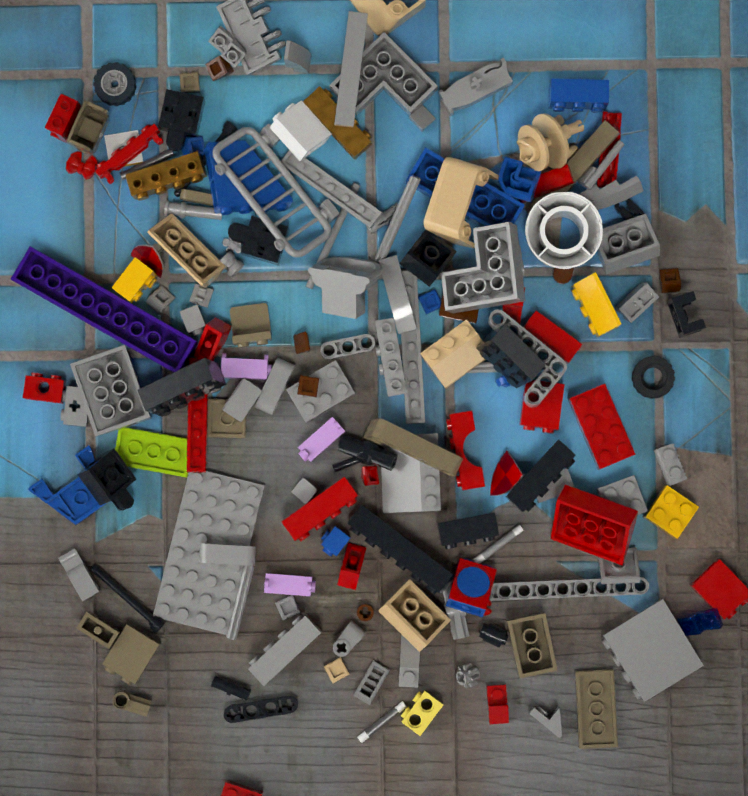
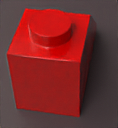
(212, 339)
(351, 566)

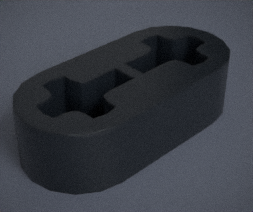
(632, 208)

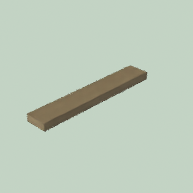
(587, 155)

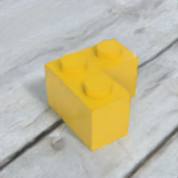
(134, 280)

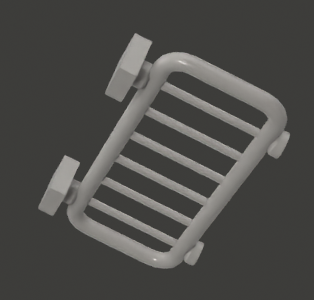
(267, 140)

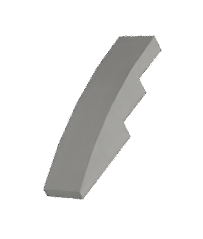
(613, 193)

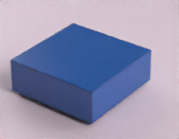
(430, 301)

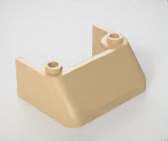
(387, 17)
(452, 199)

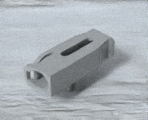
(476, 87)

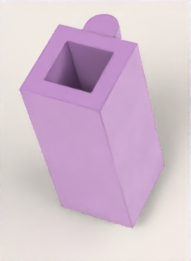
(245, 368)
(320, 440)
(289, 584)

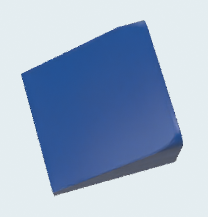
(194, 144)

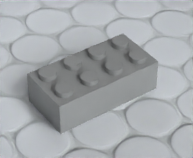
(284, 650)

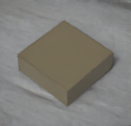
(189, 82)

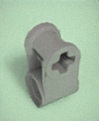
(350, 636)

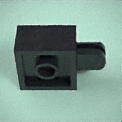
(179, 117)
(257, 239)
(108, 479)

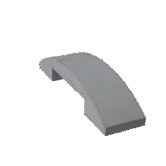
(397, 294)

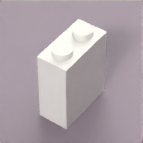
(300, 130)

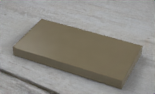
(596, 709)

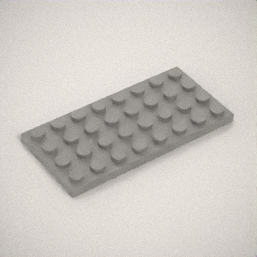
(211, 512)

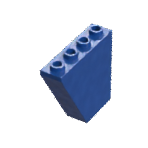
(224, 193)

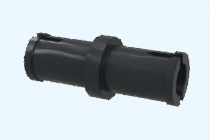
(231, 688)

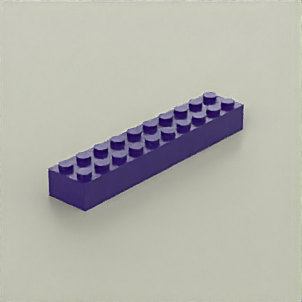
(104, 310)

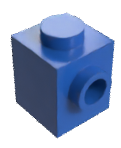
(334, 541)

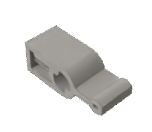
(79, 575)

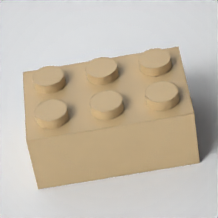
(414, 615)

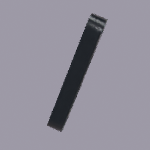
(260, 706)

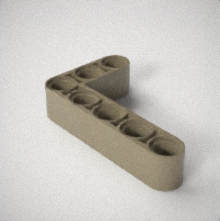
(386, 433)

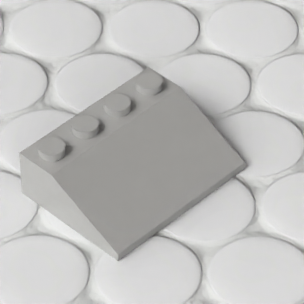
(110, 390)
(411, 483)

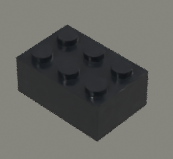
(510, 356)
(468, 530)

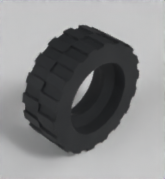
(638, 377)

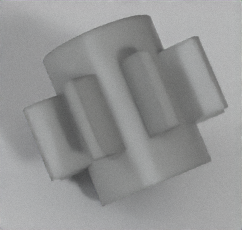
(467, 675)

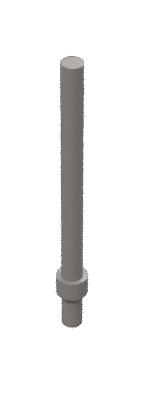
(330, 241)

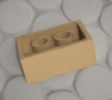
(454, 354)

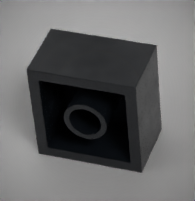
(428, 257)

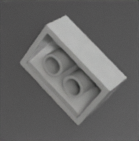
(628, 244)

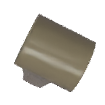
(134, 703)

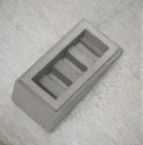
(368, 700)

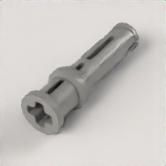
(183, 210)

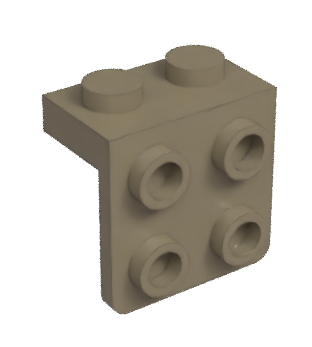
(250, 325)

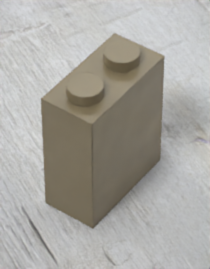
(131, 654)

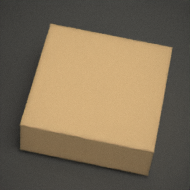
(336, 670)

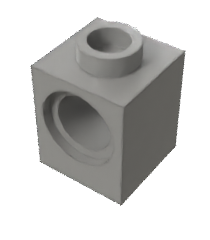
(193, 320)

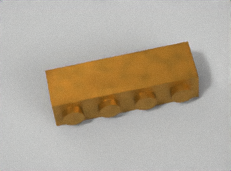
(324, 108)

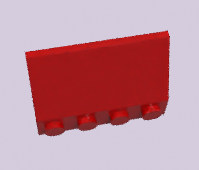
(593, 524)

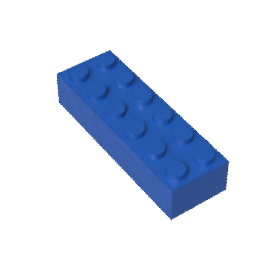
(487, 204)

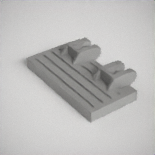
(249, 31)

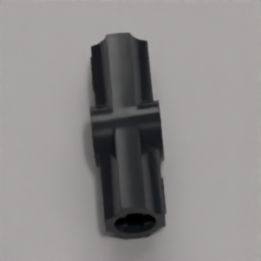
(367, 452)

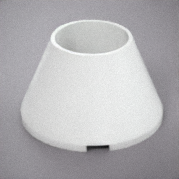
(576, 209)

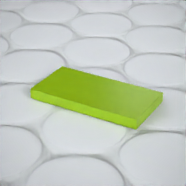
(152, 451)

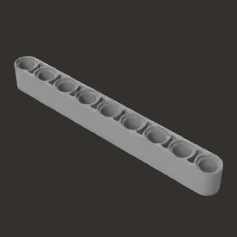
(571, 591)

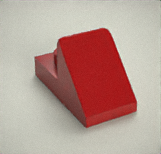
(497, 704)

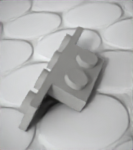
(390, 357)

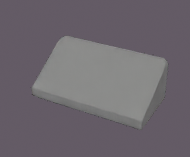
(242, 400)

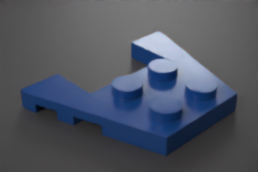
(73, 500)

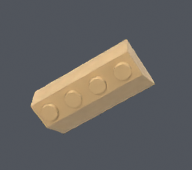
(187, 250)

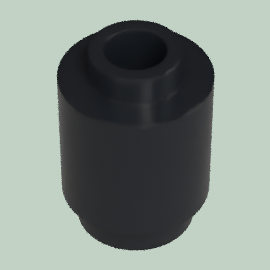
(493, 634)

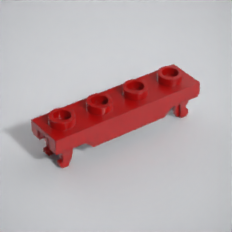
(123, 156)
(610, 173)

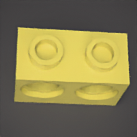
(425, 714)

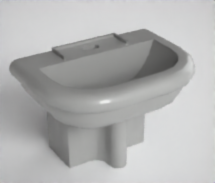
(344, 284)

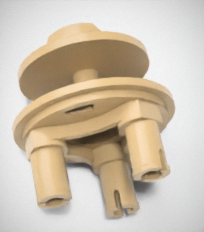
(547, 142)

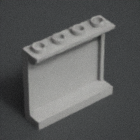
(652, 651)

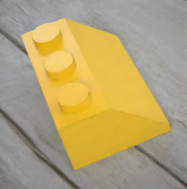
(595, 305)

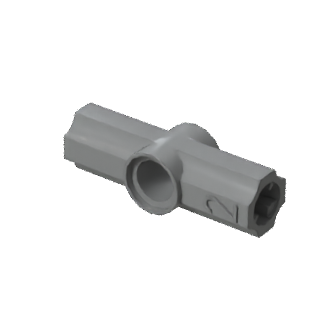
(458, 621)

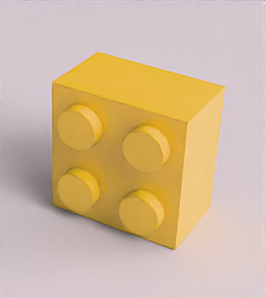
(671, 512)

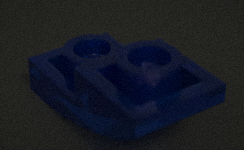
(699, 621)

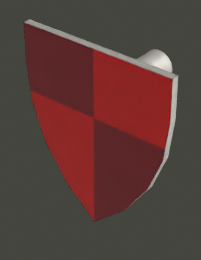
(150, 257)
(505, 475)

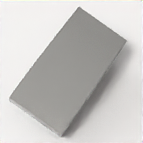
(228, 46)

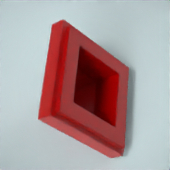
(370, 475)

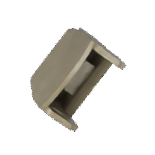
(88, 128)

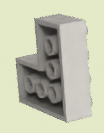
(391, 70)
(497, 275)

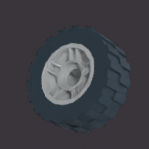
(117, 73)

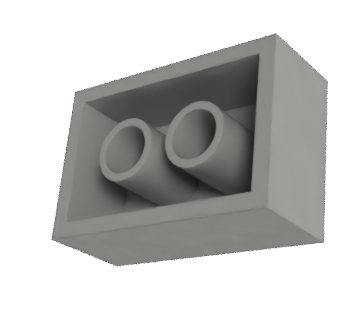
(332, 391)

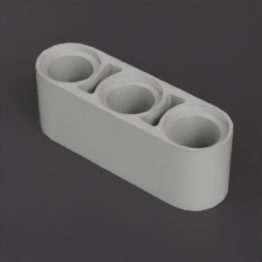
(340, 353)
(275, 386)
(227, 554)

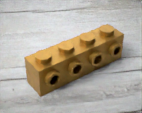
(166, 175)

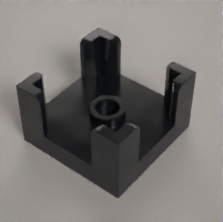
(680, 316)

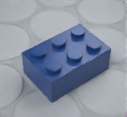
(578, 95)

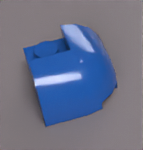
(518, 180)

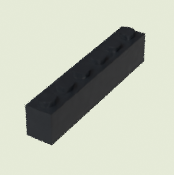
(400, 549)

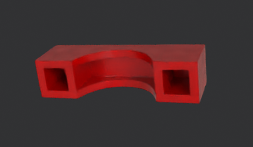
(461, 426)

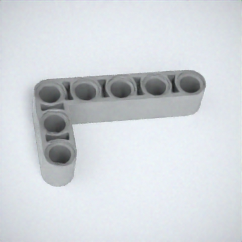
(537, 347)

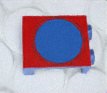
(471, 587)

